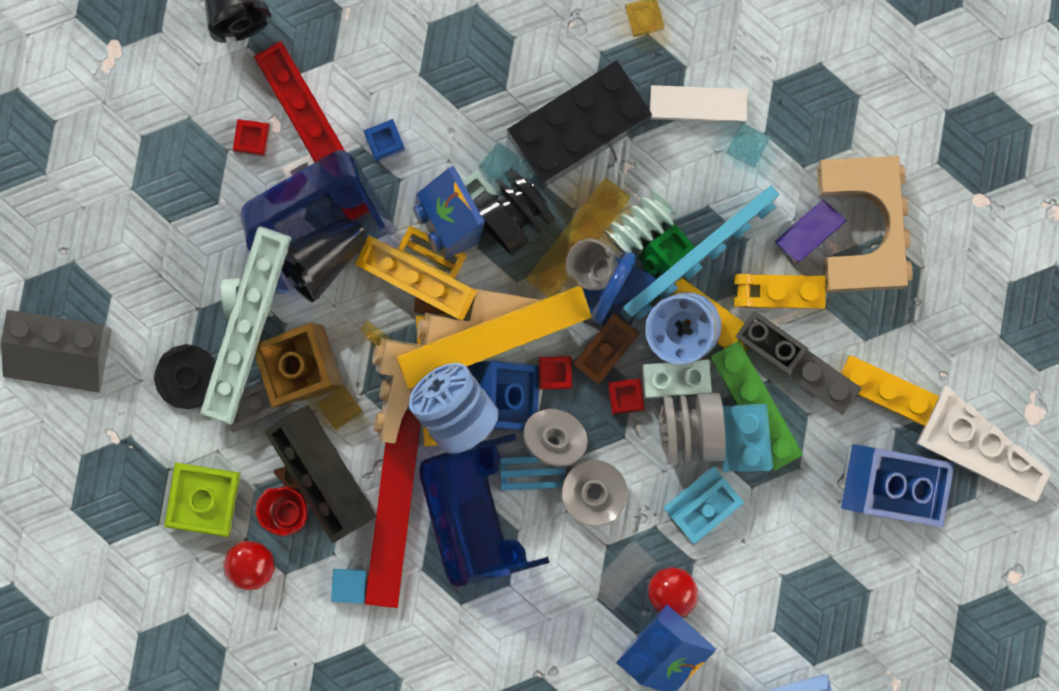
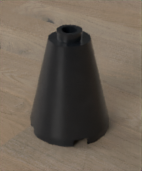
(235, 18)
(321, 255)

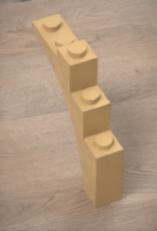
(393, 391)

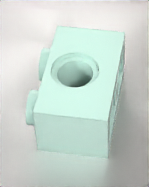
(676, 379)

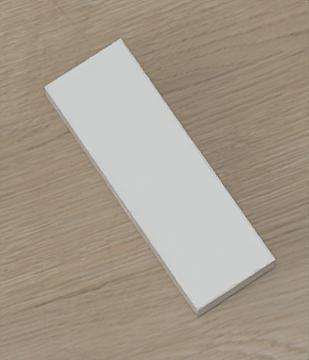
(698, 104)

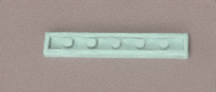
(245, 325)

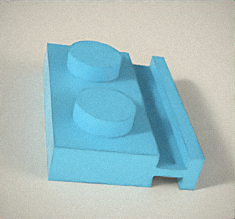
(747, 438)
(703, 505)

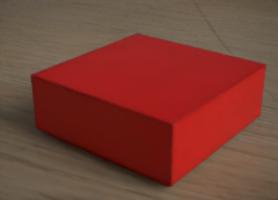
(251, 137)
(555, 372)
(626, 396)

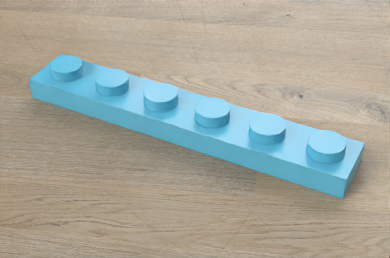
(690, 264)

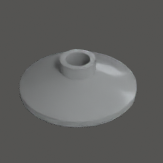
(559, 428)
(612, 493)

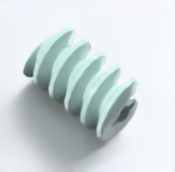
(642, 223)

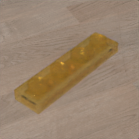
(588, 223)

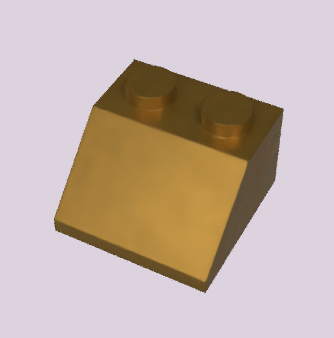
(298, 365)

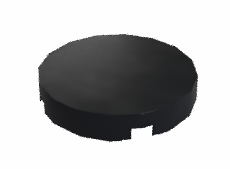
(184, 376)

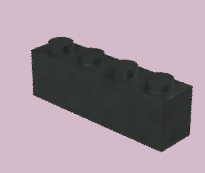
(320, 473)

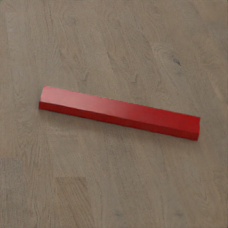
(302, 108)
(393, 515)

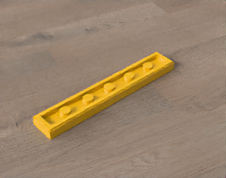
(496, 335)

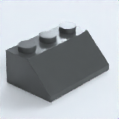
(54, 350)

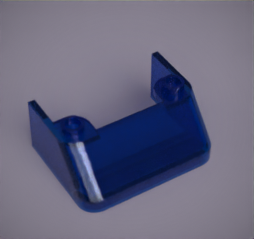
(333, 175)
(466, 515)

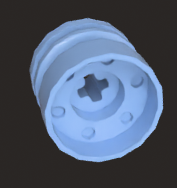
(665, 333)
(453, 408)

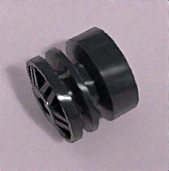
(513, 211)

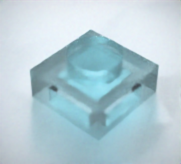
(748, 145)

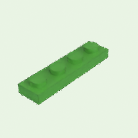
(747, 388)

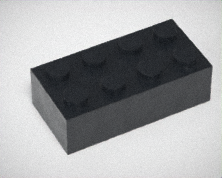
(579, 124)

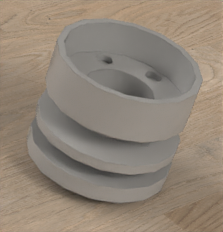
(693, 428)

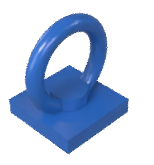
(622, 288)

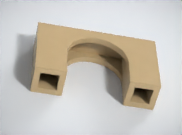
(880, 182)

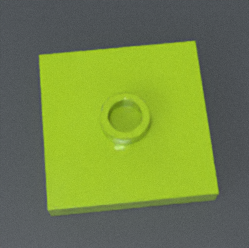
(202, 499)

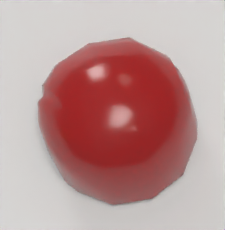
(282, 511)
(248, 565)
(675, 589)

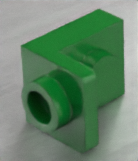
(665, 251)

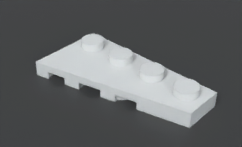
(975, 444)

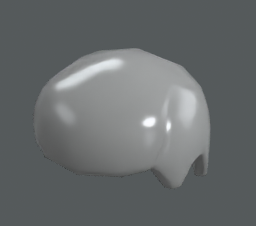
(591, 264)

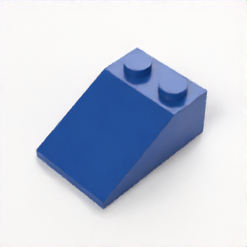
(897, 485)

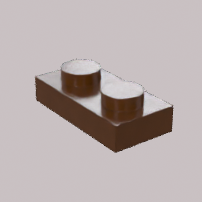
(606, 348)

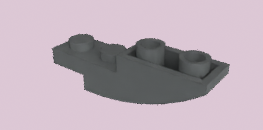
(797, 363)

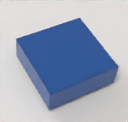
(384, 140)

